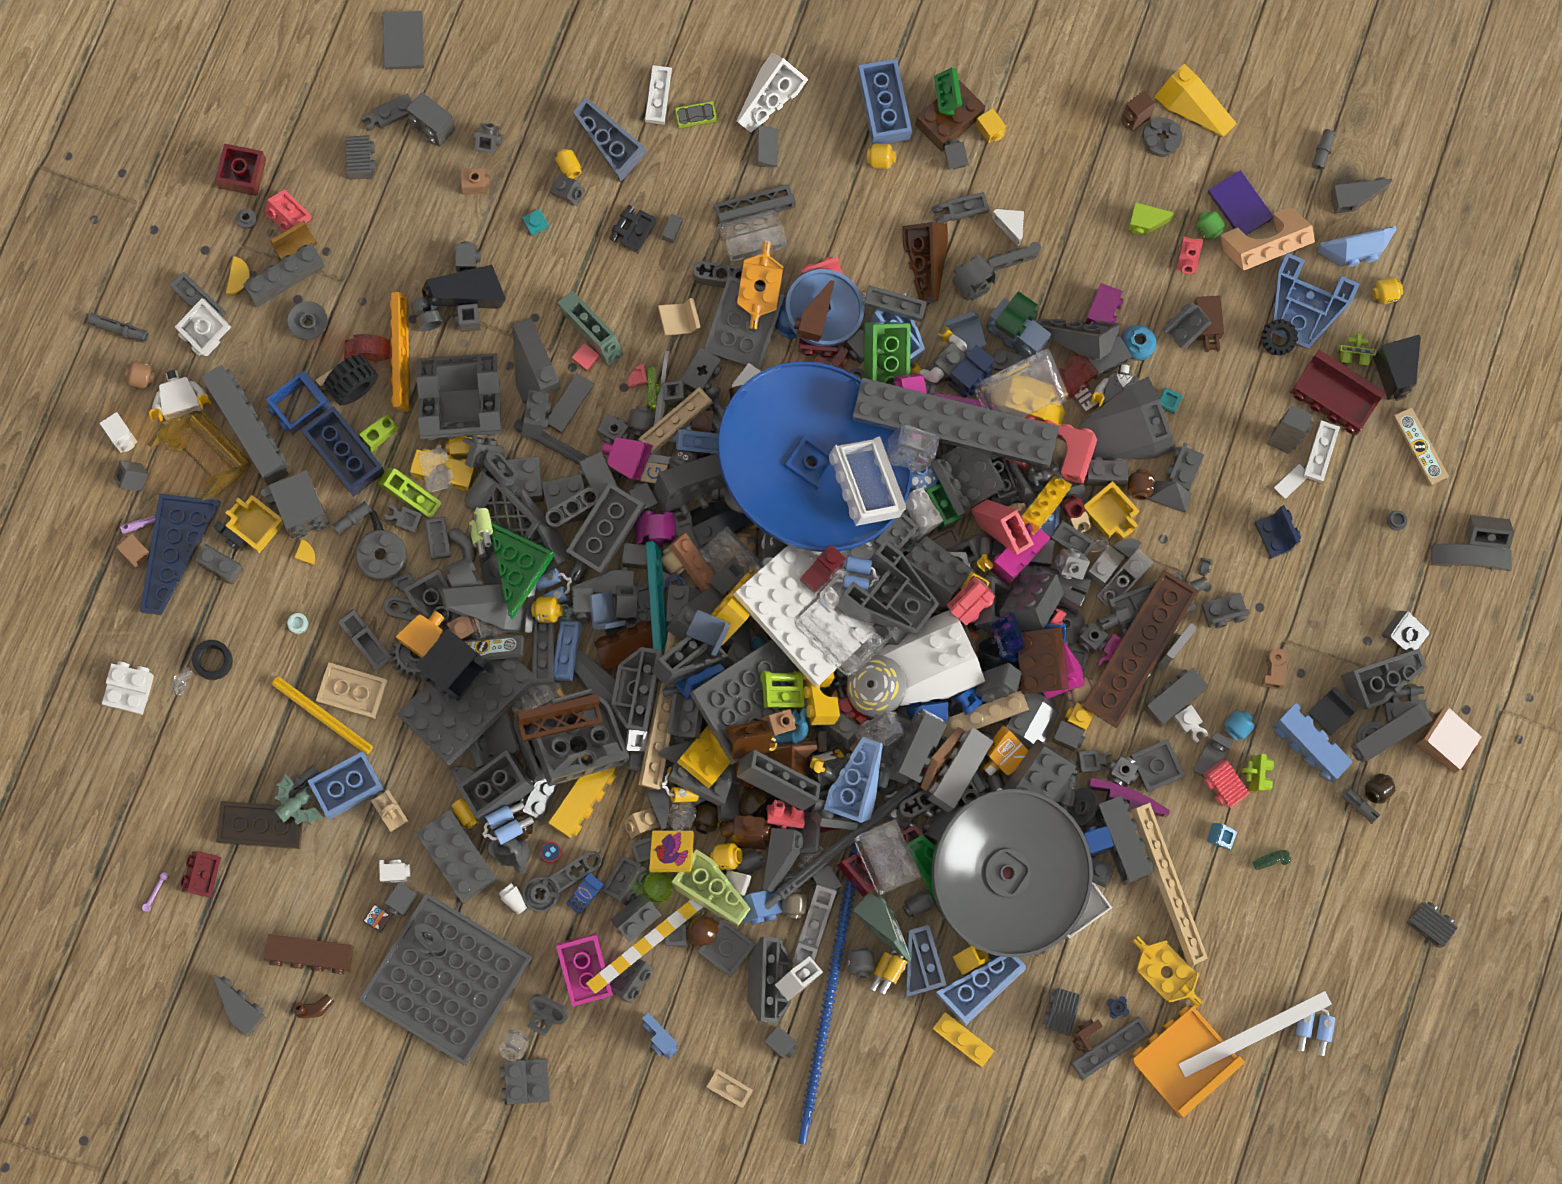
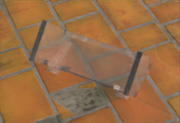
(833, 635)

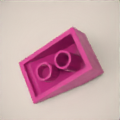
(580, 962)

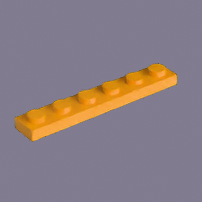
(400, 352)

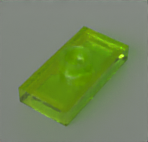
(653, 388)

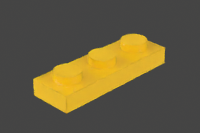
(963, 1039)

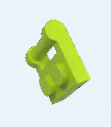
(783, 695)

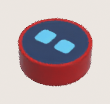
(550, 852)

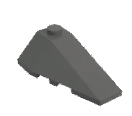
(543, 534)

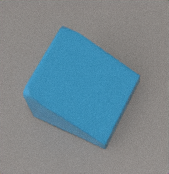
(1221, 835)

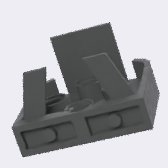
(567, 765)

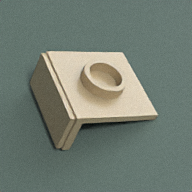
(679, 318)

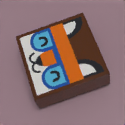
(377, 918)

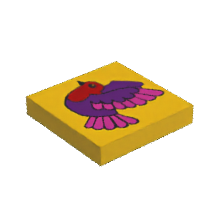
(671, 851)

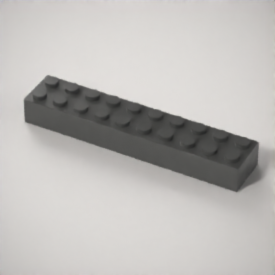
(956, 422)

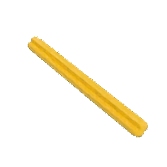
(322, 715)

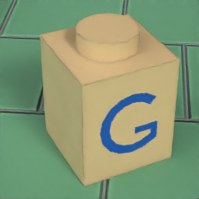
(651, 472)

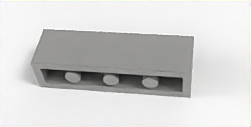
(959, 770)

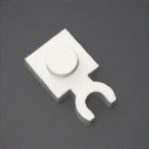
(1189, 721)

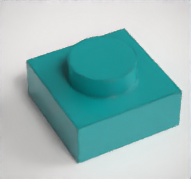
(535, 222)

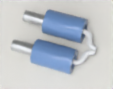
(860, 566)

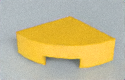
(305, 553)

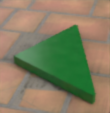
(519, 565)

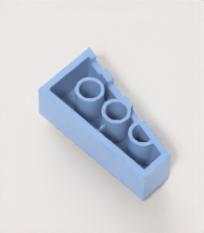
(977, 990)

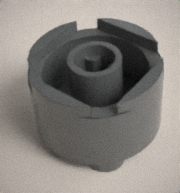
(974, 278)
(462, 574)

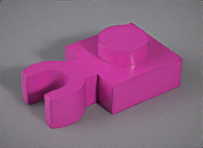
(1110, 648)

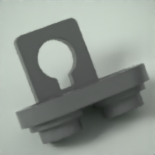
(547, 1011)

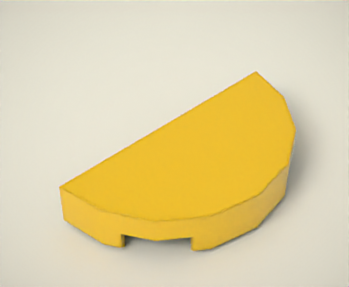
(238, 276)

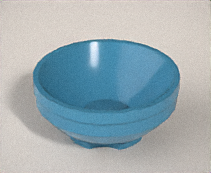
(1138, 351)

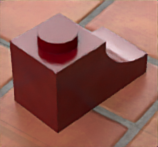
(823, 569)

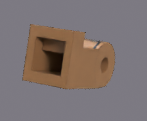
(1276, 670)

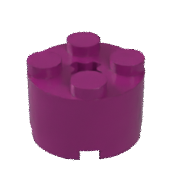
(655, 528)

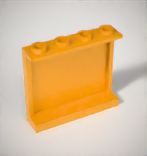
(1177, 1043)

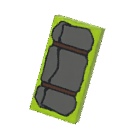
(696, 114)

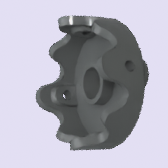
(389, 566)

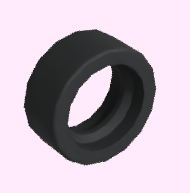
(202, 647)

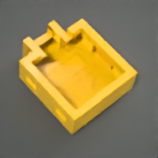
(1112, 512)
(253, 522)

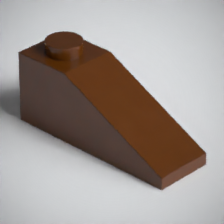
(813, 318)

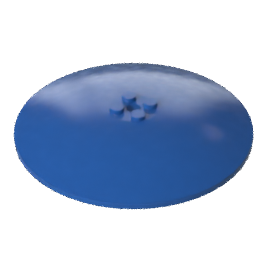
(763, 449)

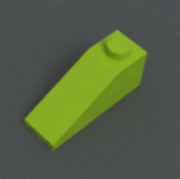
(408, 492)

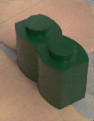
(1016, 315)

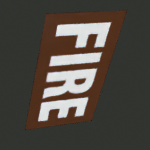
(1083, 400)

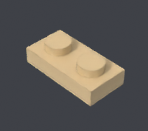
(729, 1088)

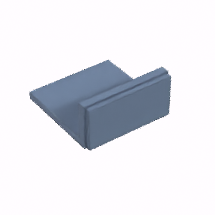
(968, 329)
(603, 611)
(708, 630)

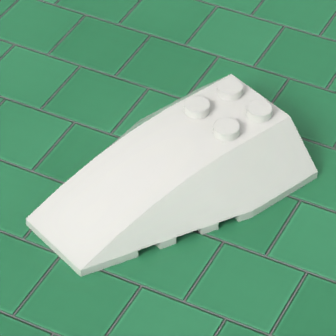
(936, 660)

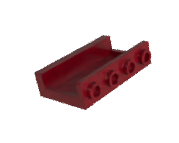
(1337, 392)

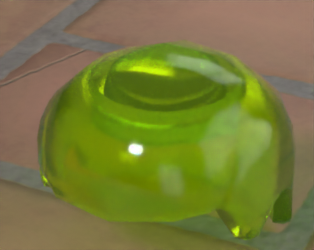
(657, 887)

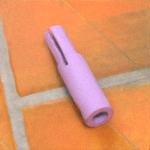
(137, 524)

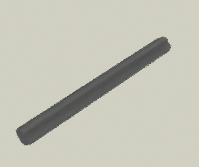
(561, 448)

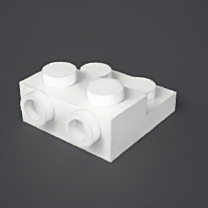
(202, 328)
(922, 512)
(127, 688)

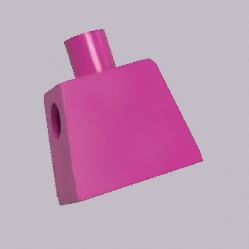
(628, 456)

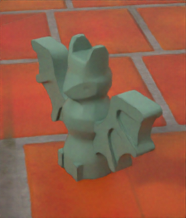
(291, 806)

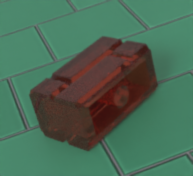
(1077, 374)

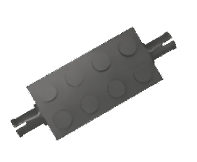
(1126, 606)

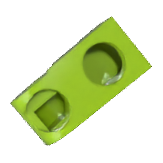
(378, 433)

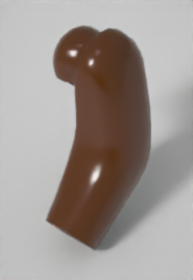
(313, 1010)

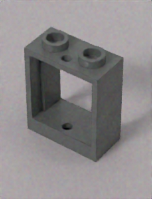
(986, 616)

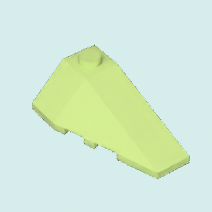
(711, 889)

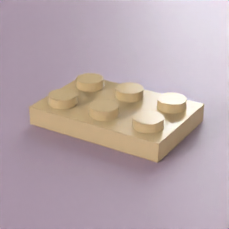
(351, 690)

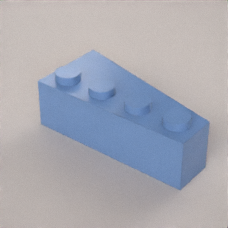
(1312, 743)

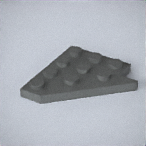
(716, 793)

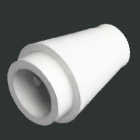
(511, 897)

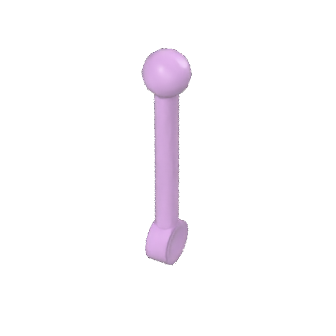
(146, 907)

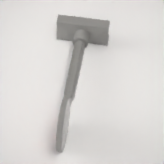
(656, 457)

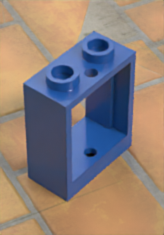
(286, 390)

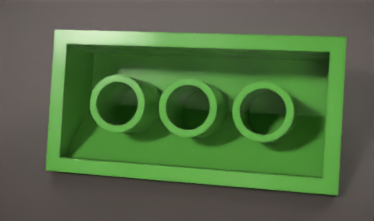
(886, 350)

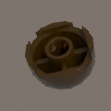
(755, 801)

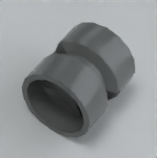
(427, 316)

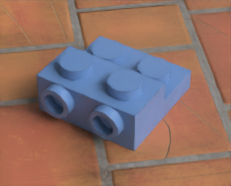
(662, 1041)

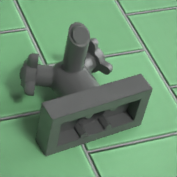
(1041, 477)

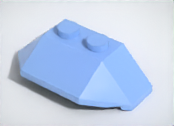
(1357, 248)

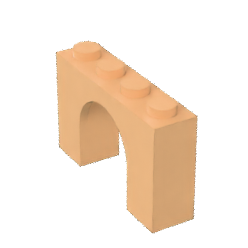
(1250, 252)

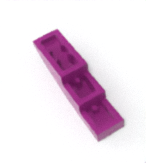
(1133, 797)

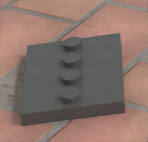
(730, 329)

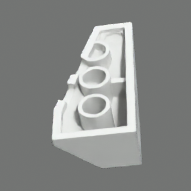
(772, 88)

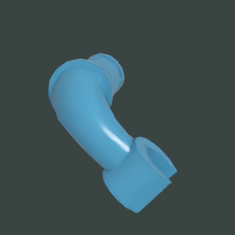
(799, 733)

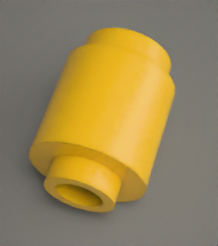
(568, 163)
(464, 813)

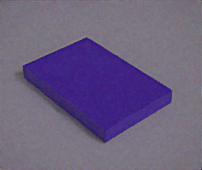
(1240, 203)

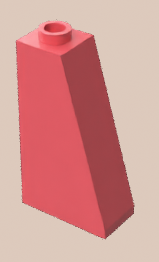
(1003, 525)

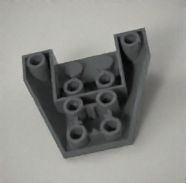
(1131, 424)

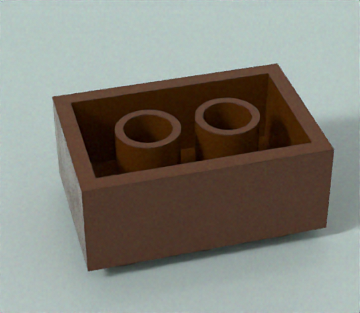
(943, 128)
(1043, 661)

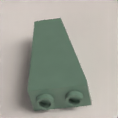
(591, 328)

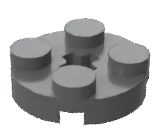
(1167, 127)

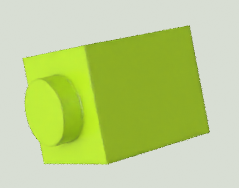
(1147, 219)

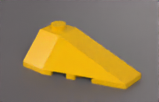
(1191, 98)

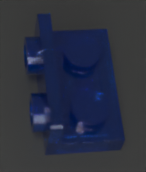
(1008, 637)

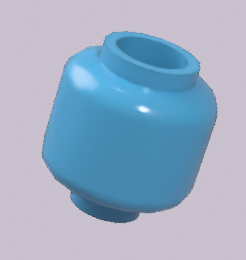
(1239, 724)

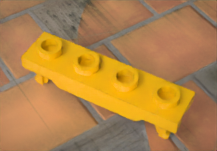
(1046, 503)

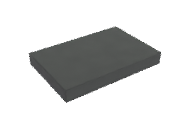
(403, 40)

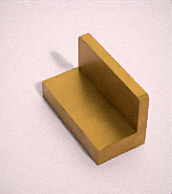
(292, 240)

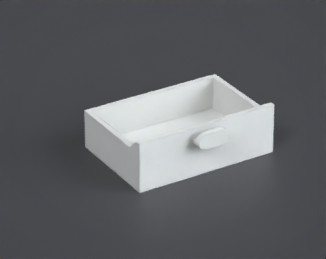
(1095, 908)

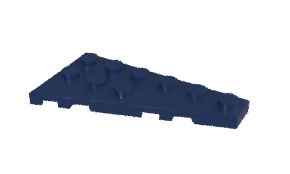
(176, 535)

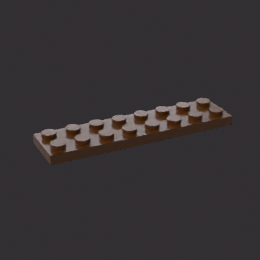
(1140, 649)

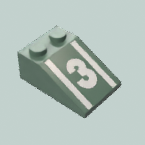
(880, 921)

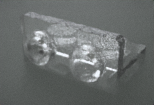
(435, 469)

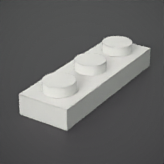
(658, 95)
(1321, 451)

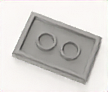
(1173, 651)

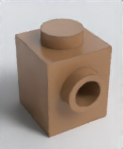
(474, 181)
(780, 722)

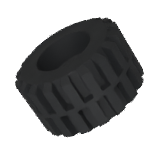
(350, 379)

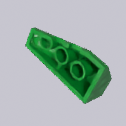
(922, 853)

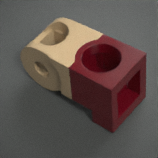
(1075, 512)

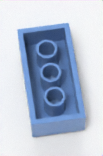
(884, 102)

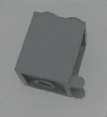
(297, 504)

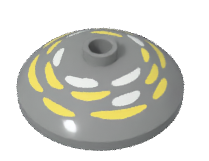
(888, 686)

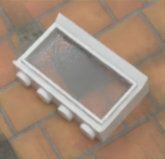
(867, 481)

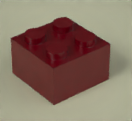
(240, 169)

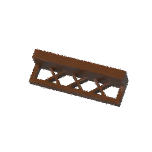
(556, 710)

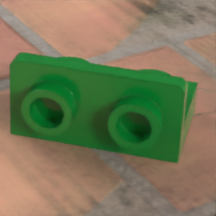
(948, 91)

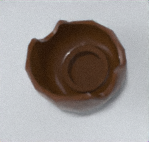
(701, 930)

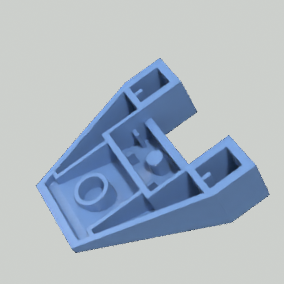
(1308, 306)

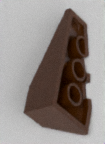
(927, 253)

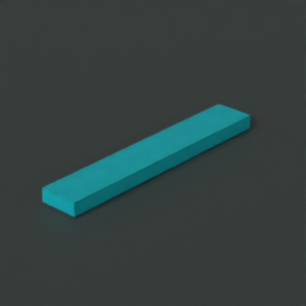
(656, 593)

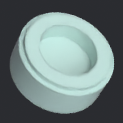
(297, 623)

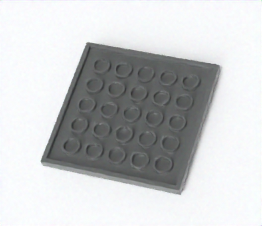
(450, 993)

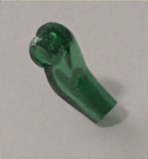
(1271, 859)

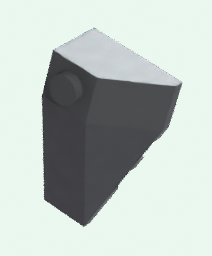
(1085, 339)
(532, 362)
(426, 598)
(485, 604)
(1379, 681)

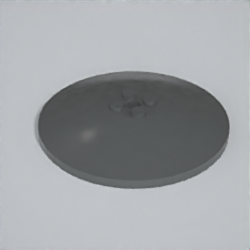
(1047, 879)

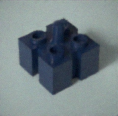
(971, 371)

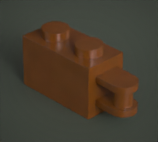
(1212, 307)

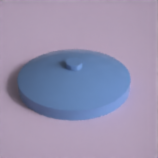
(844, 309)

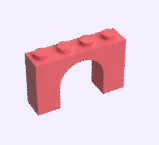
(1079, 451)

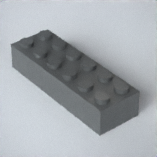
(243, 421)

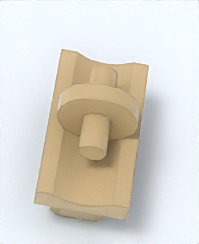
(389, 811)

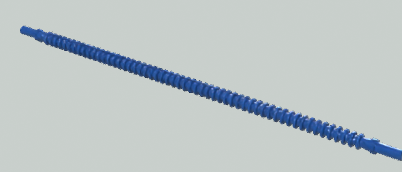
(827, 1006)

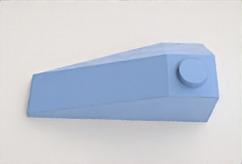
(856, 787)

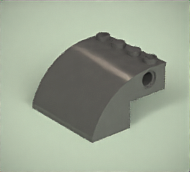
(459, 396)

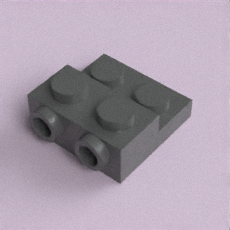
(525, 1082)

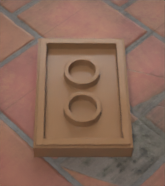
(941, 758)

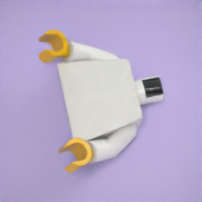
(177, 398)

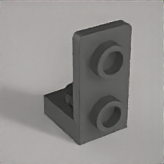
(1212, 753)

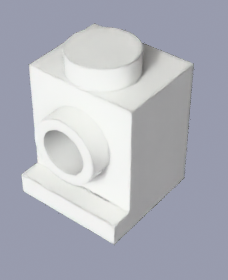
(394, 871)

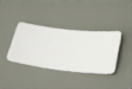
(1291, 481)

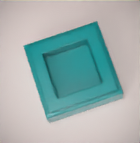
(1170, 400)

